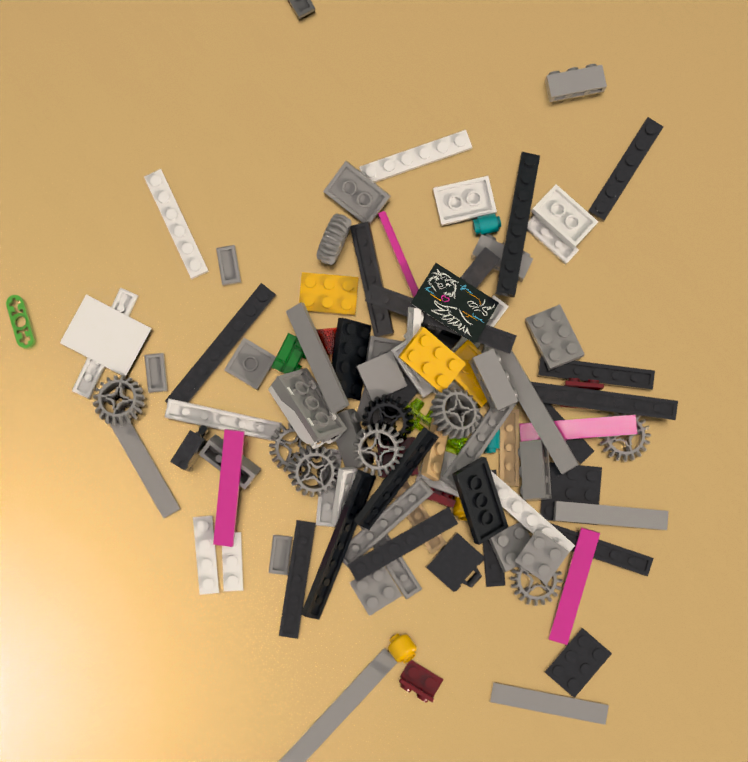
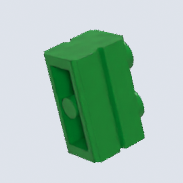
(289, 356)

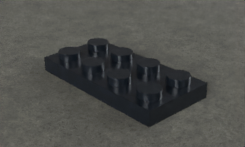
(349, 352)
(480, 500)

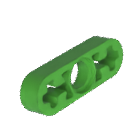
(21, 307)

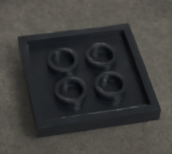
(577, 485)

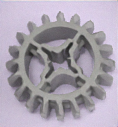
(333, 239)
(104, 396)
(452, 419)
(279, 440)
(378, 440)
(627, 444)
(322, 485)
(525, 593)

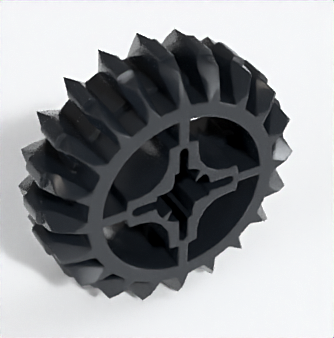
(384, 412)

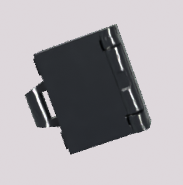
(189, 449)
(456, 563)

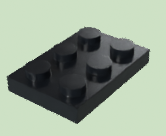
(577, 662)

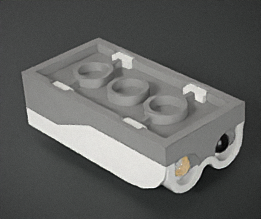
(306, 408)

